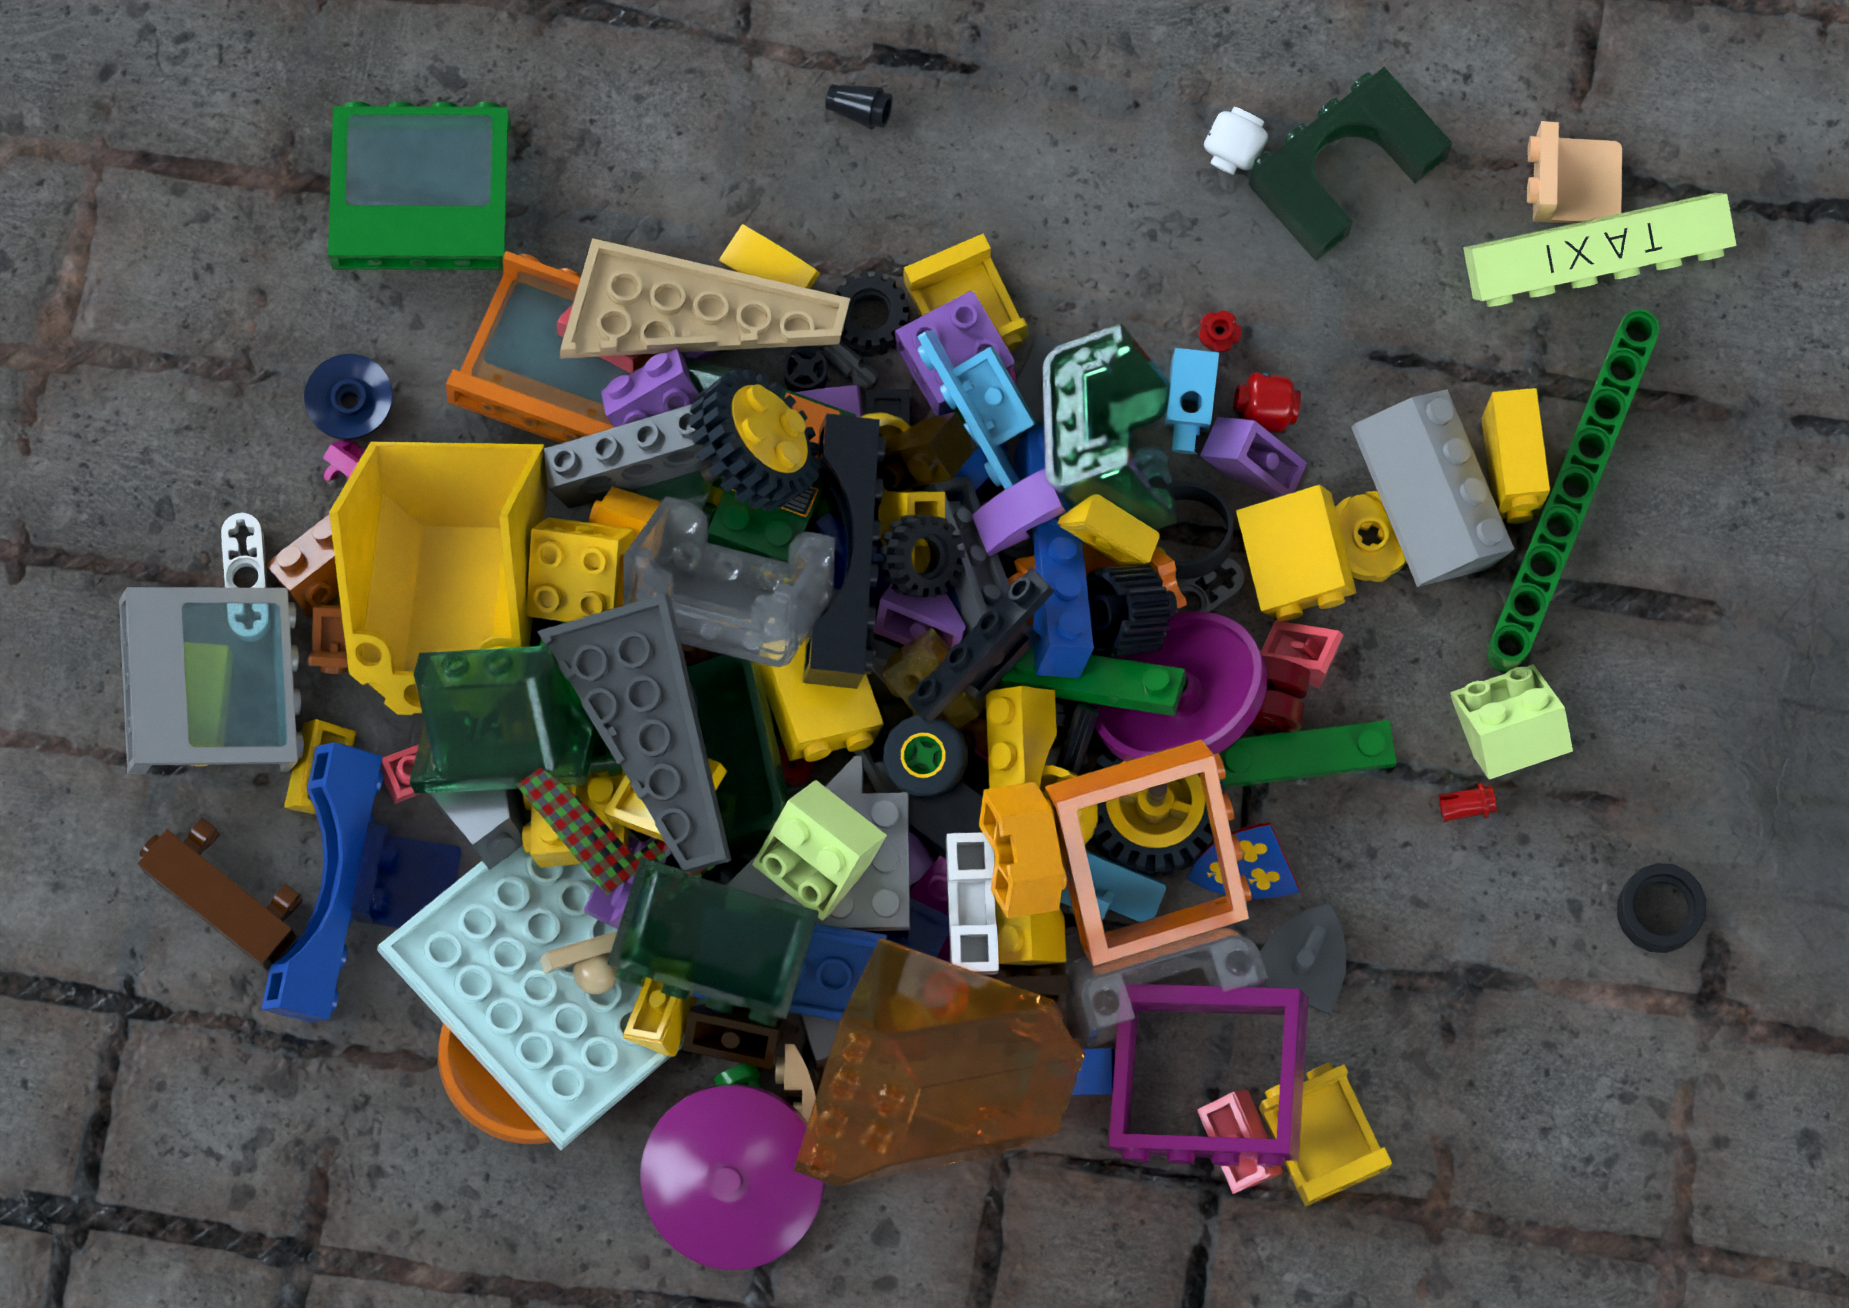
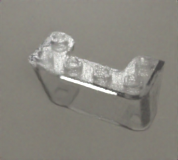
(1100, 990)

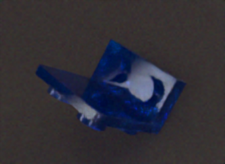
(400, 876)

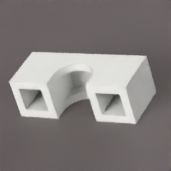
(971, 903)

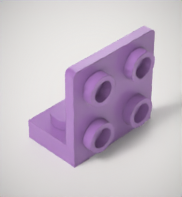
(963, 332)

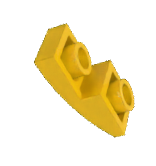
(761, 257)

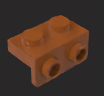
(308, 567)

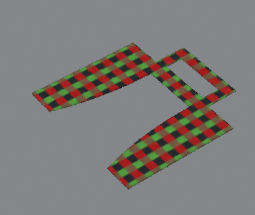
(587, 835)

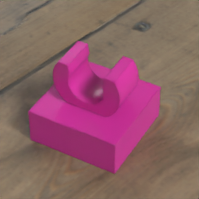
(343, 457)

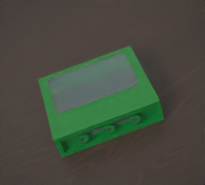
(418, 186)

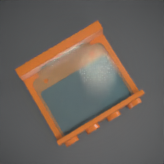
(516, 361)

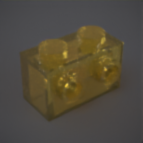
(917, 661)

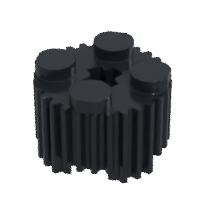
(1128, 610)

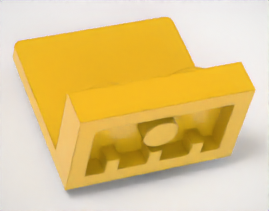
(574, 568)

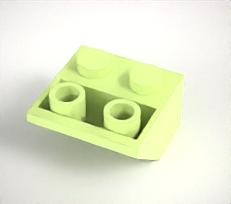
(1512, 721)
(818, 848)

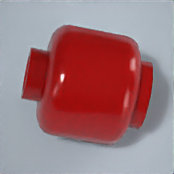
(1268, 401)

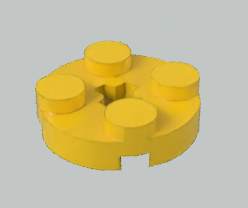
(1371, 561)

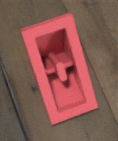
(1304, 645)

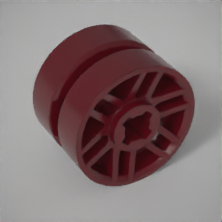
(1282, 707)

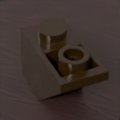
(926, 453)

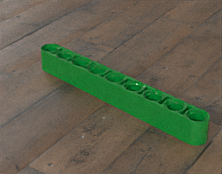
(1579, 470)

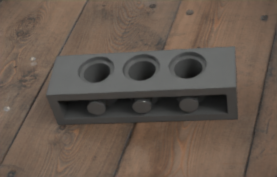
(623, 458)

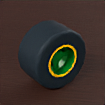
(911, 753)

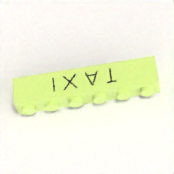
(1600, 247)

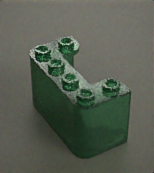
(1092, 403)

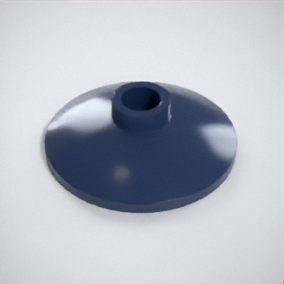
(344, 377)

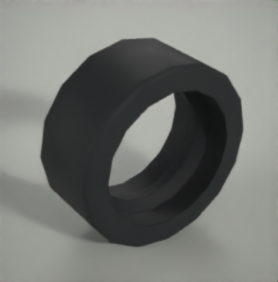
(1665, 874)

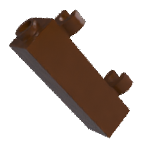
(216, 898)

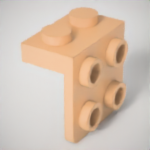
(1573, 177)

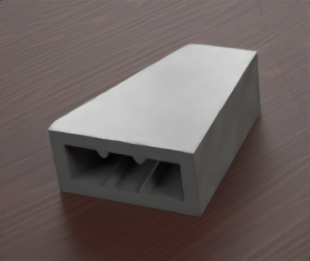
(485, 820)

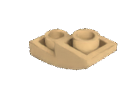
(796, 1080)

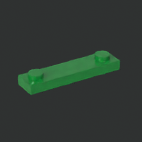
(1108, 683)
(1308, 754)

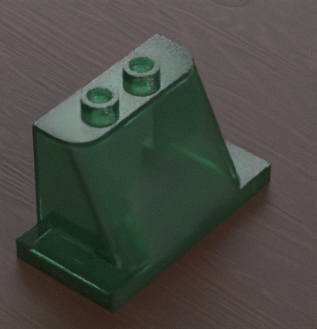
(497, 721)

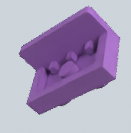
(651, 390)

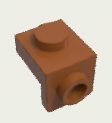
(328, 640)

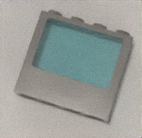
(209, 677)

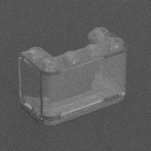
(728, 596)

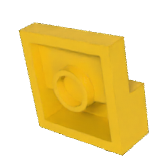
(545, 844)

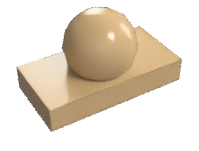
(589, 963)

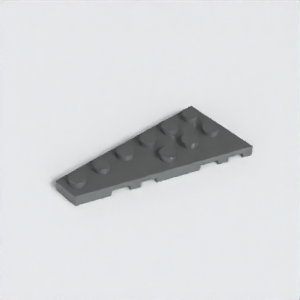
(641, 701)

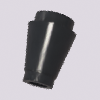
(860, 104)

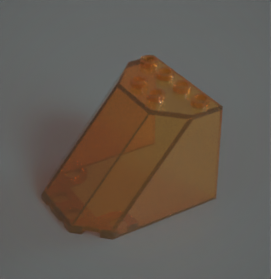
(935, 1071)

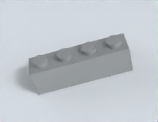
(1433, 488)

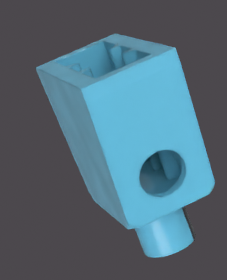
(1193, 380)

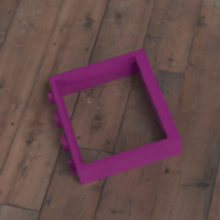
(1222, 1150)

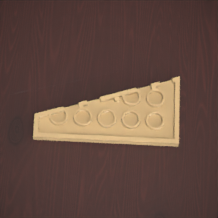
(656, 302)

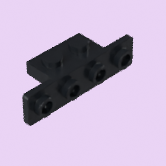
(987, 650)

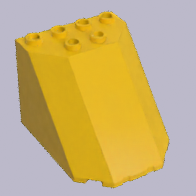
(434, 555)

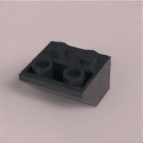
(952, 811)

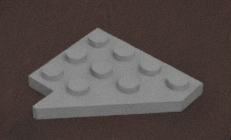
(883, 892)

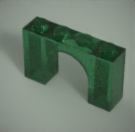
(1374, 111)

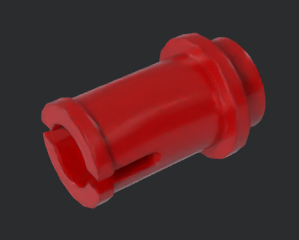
(1467, 803)

